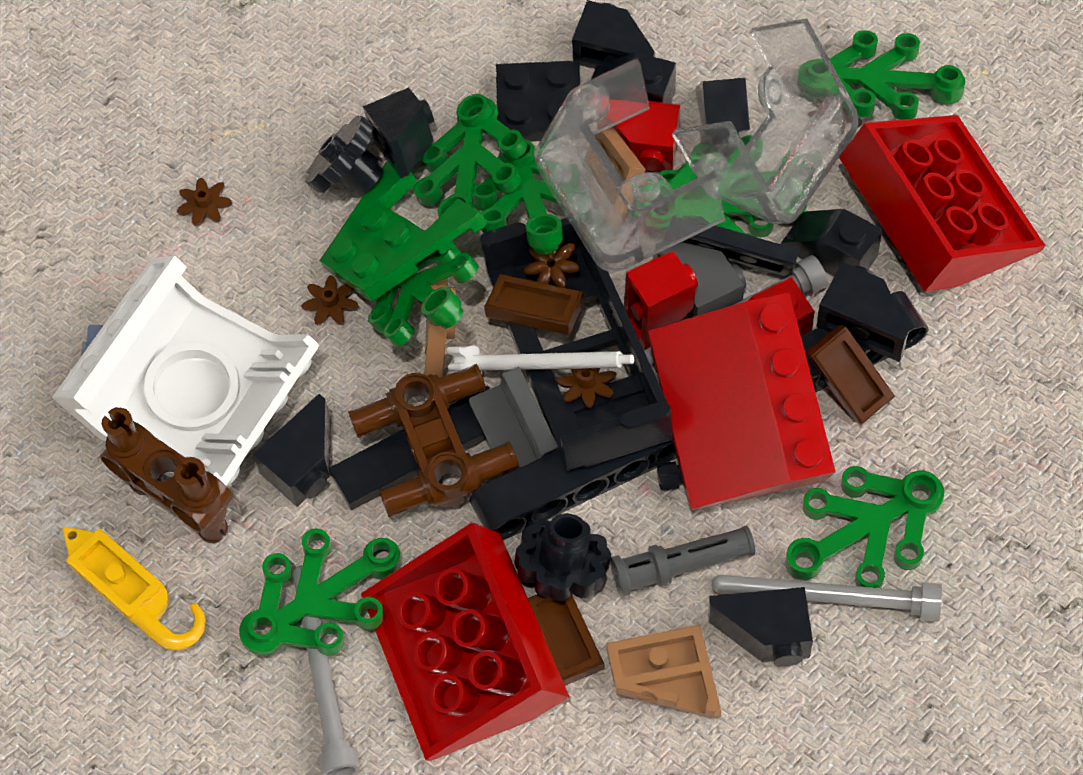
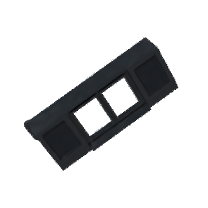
(615, 425)

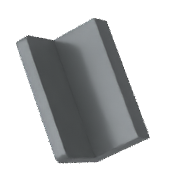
(513, 416)

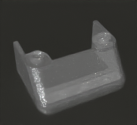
(797, 142)
(612, 216)

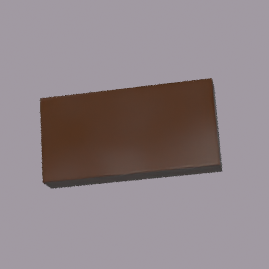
(534, 304)
(850, 374)
(567, 638)

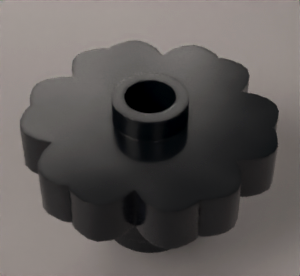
(346, 159)
(562, 557)

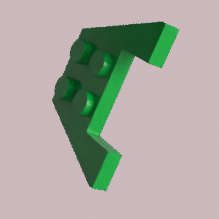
(381, 247)

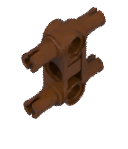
(433, 440)
(142, 458)

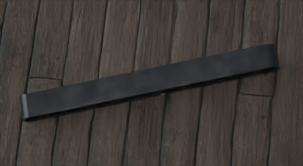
(548, 489)

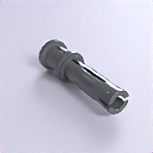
(662, 564)

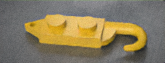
(127, 586)

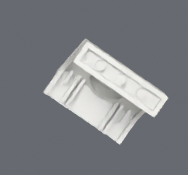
(186, 371)

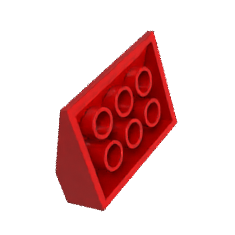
(939, 200)
(741, 402)
(464, 643)

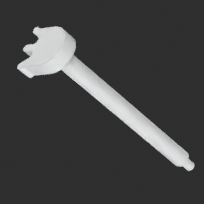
(469, 355)

